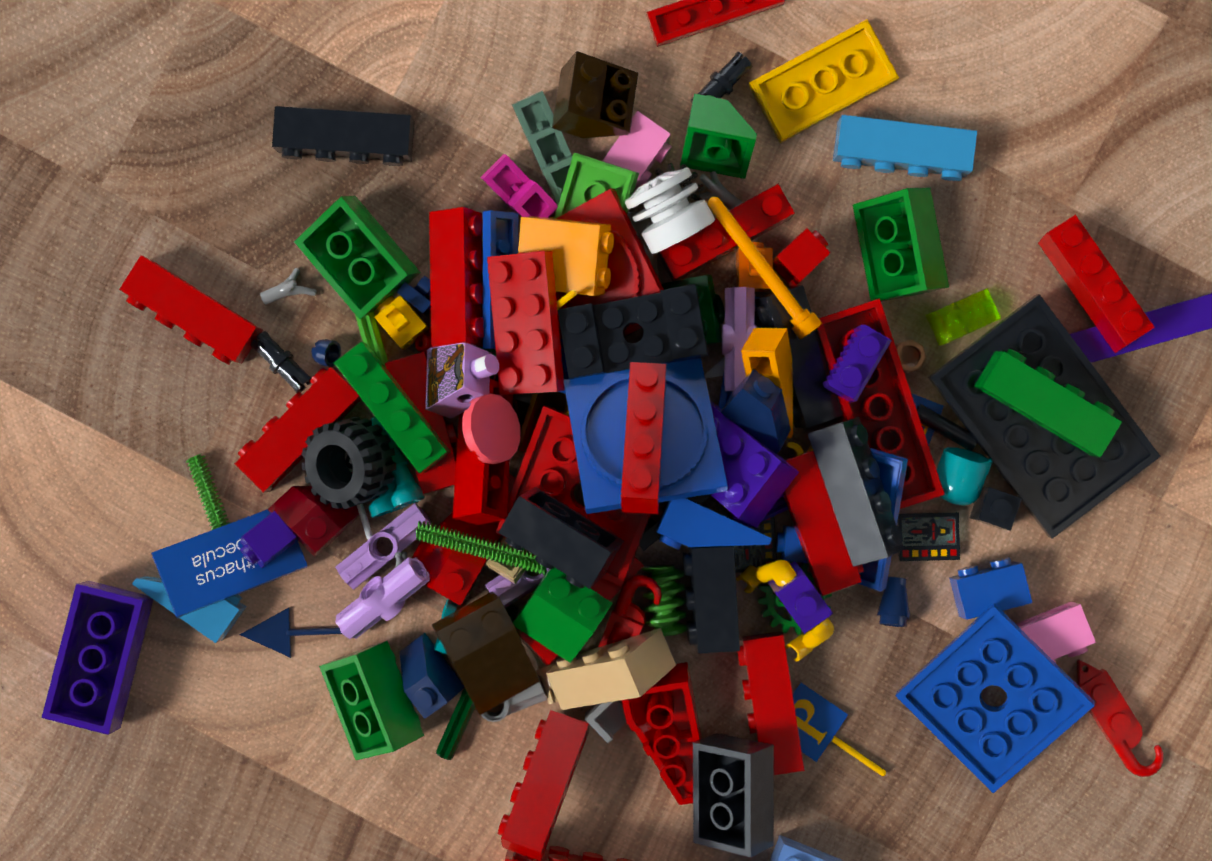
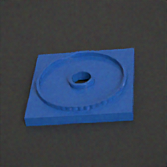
(689, 445)
(988, 738)

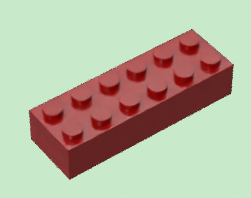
(885, 402)

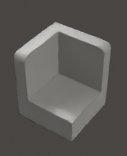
(606, 719)

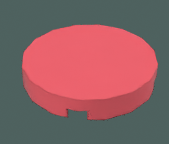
(491, 428)

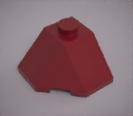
(312, 520)

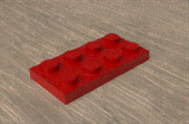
(526, 323)

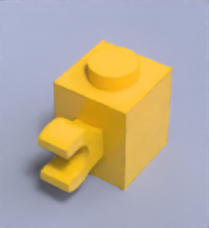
(400, 321)

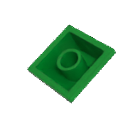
(717, 138)

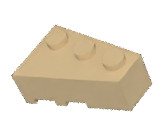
(612, 671)

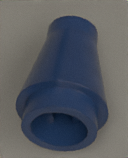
(894, 603)

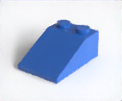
(698, 526)

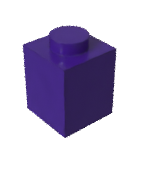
(266, 540)

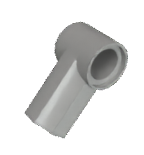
(524, 699)

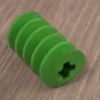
(666, 612)

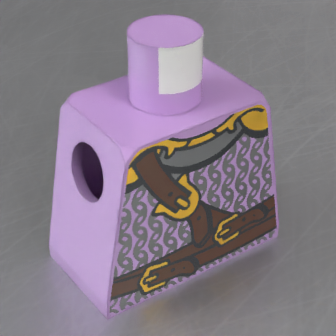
(457, 376)

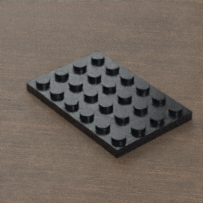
(1045, 471)

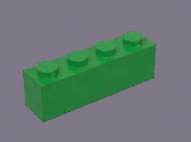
(1048, 403)
(392, 407)

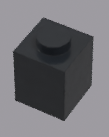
(996, 508)

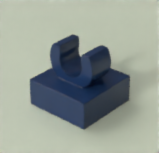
(418, 295)

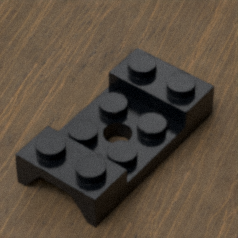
(596, 338)

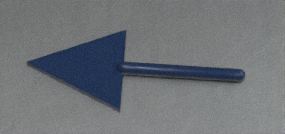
(276, 632)

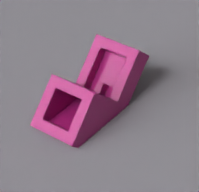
(517, 190)

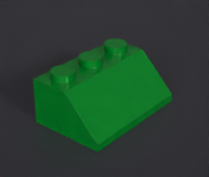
(900, 244)
(356, 255)
(371, 701)

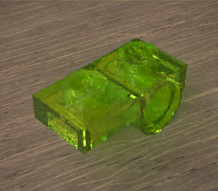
(963, 317)

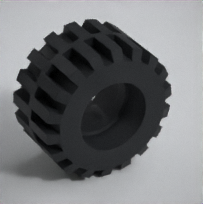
(328, 468)

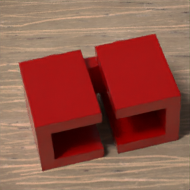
(801, 257)

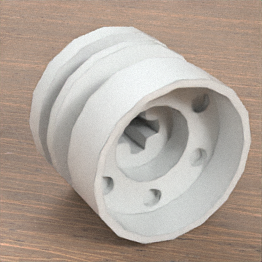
(669, 210)

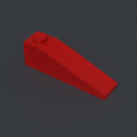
(453, 571)
(667, 727)

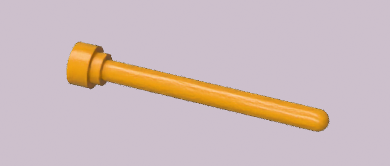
(803, 320)

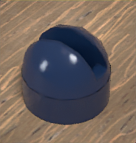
(326, 352)

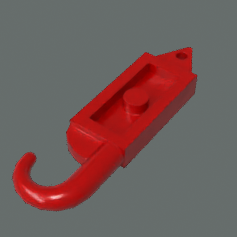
(627, 618)
(1116, 718)

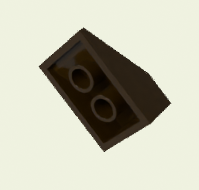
(486, 652)

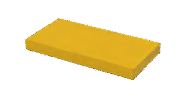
(823, 81)

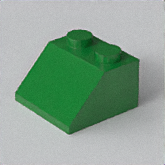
(562, 614)

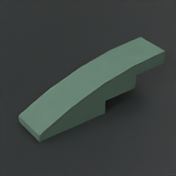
(546, 143)

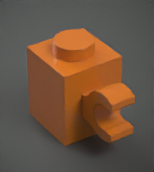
(745, 272)

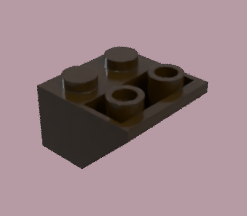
(594, 98)

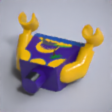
(799, 599)

